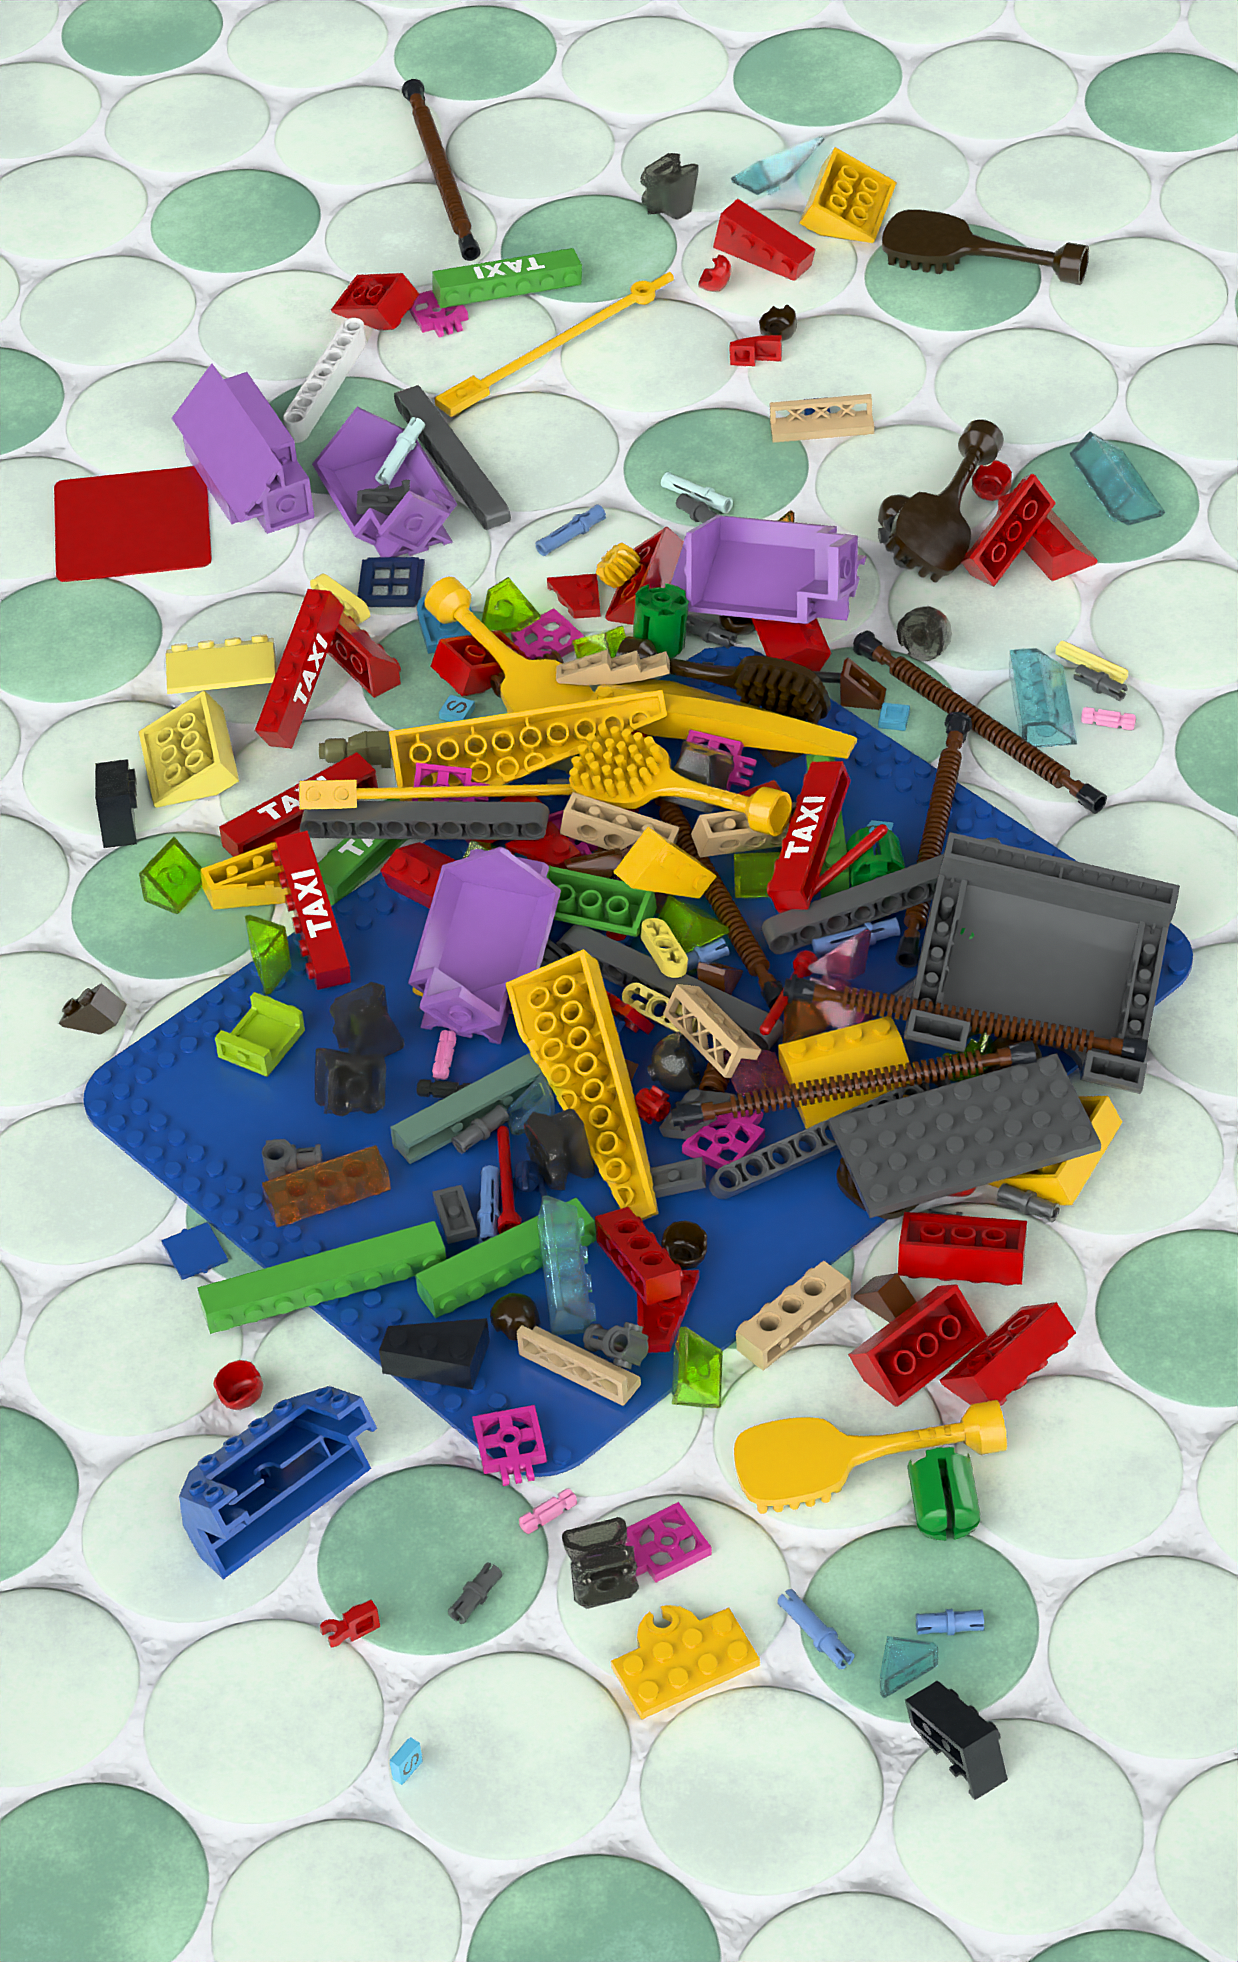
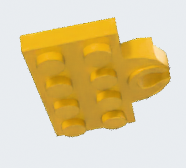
(682, 1658)

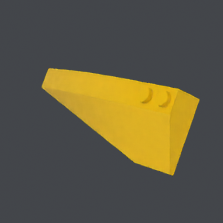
(727, 718)
(516, 742)
(575, 1042)

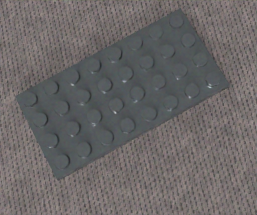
(964, 1135)

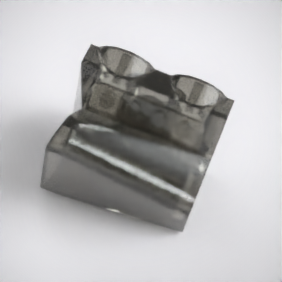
(669, 186)
(703, 766)
(364, 1022)
(349, 1082)
(559, 1147)
(601, 1563)

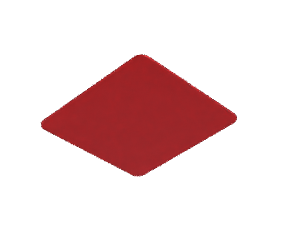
(131, 524)

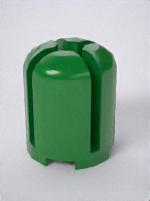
(661, 617)
(887, 857)
(954, 1473)

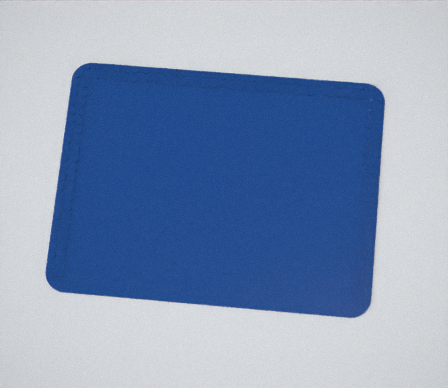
(205, 1119)

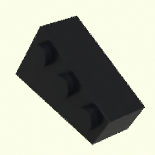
(116, 802)
(436, 1351)
(960, 1734)

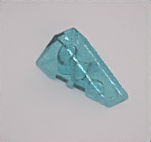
(776, 169)

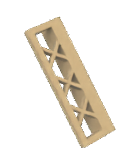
(821, 423)
(713, 1021)
(577, 1364)

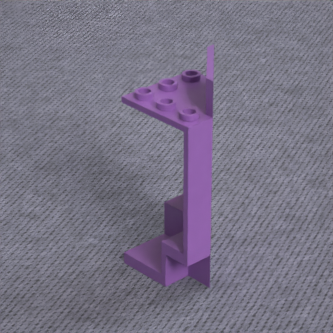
(244, 452)
(351, 465)
(768, 569)
(480, 932)

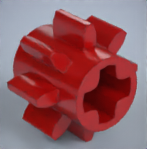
(652, 1104)

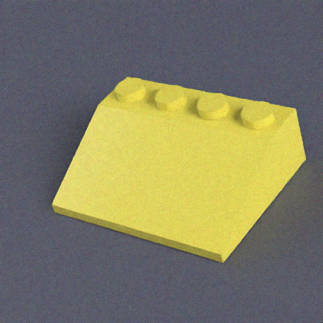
(221, 664)
(188, 753)

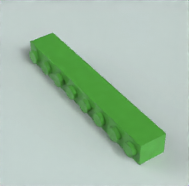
(321, 1277)

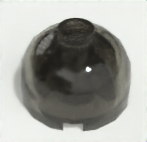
(924, 633)
(673, 1064)

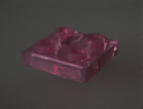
(758, 1073)

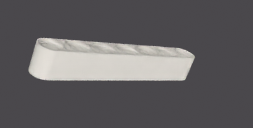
(325, 379)

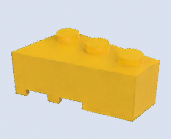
(663, 868)
(244, 880)

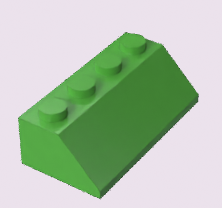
(601, 902)

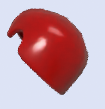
(716, 278)
(992, 481)
(238, 1385)

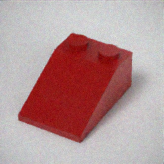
(377, 300)
(467, 663)

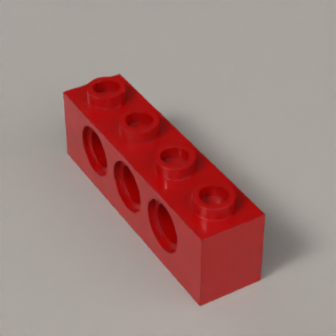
(638, 1255)

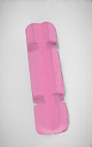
(1108, 718)
(444, 1055)
(547, 1511)

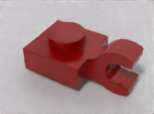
(355, 1624)

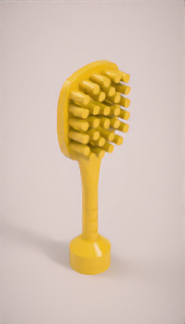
(526, 682)
(635, 769)
(811, 1458)

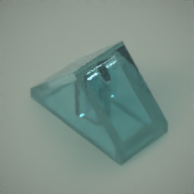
(535, 1098)
(905, 1662)

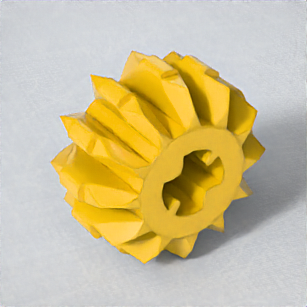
(618, 565)

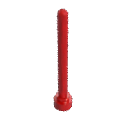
(848, 859)
(800, 965)
(508, 1218)

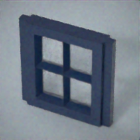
(391, 581)

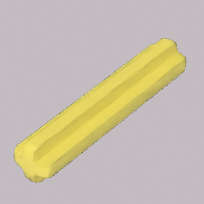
(1079, 656)

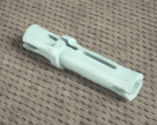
(404, 444)
(697, 492)

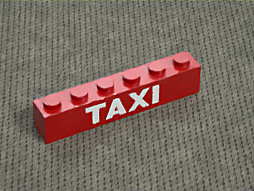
(299, 668)
(282, 814)
(808, 835)
(312, 910)

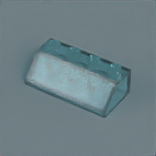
(1114, 481)
(1041, 699)
(564, 1267)

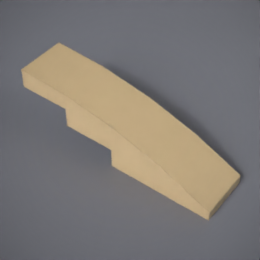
(602, 669)

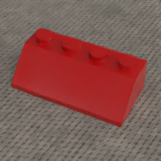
(1009, 531)
(1056, 547)
(656, 567)
(794, 642)
(363, 658)
(415, 871)
(962, 1248)
(918, 1344)
(1010, 1354)

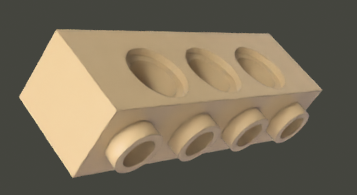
(608, 824)
(731, 833)
(793, 1315)

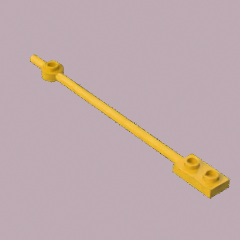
(473, 389)
(344, 794)

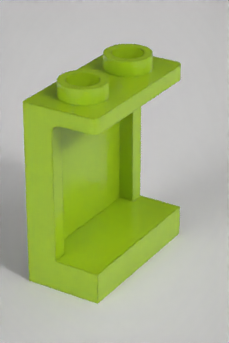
(261, 1035)

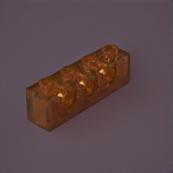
(326, 1186)

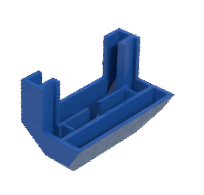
(273, 1475)

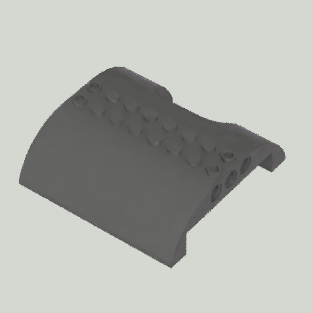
(1046, 947)

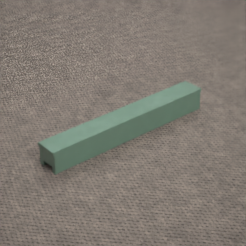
(450, 1116)

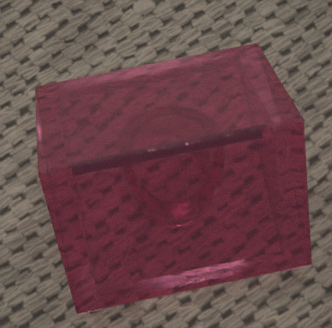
(847, 959)

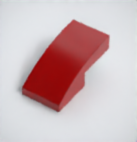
(748, 350)

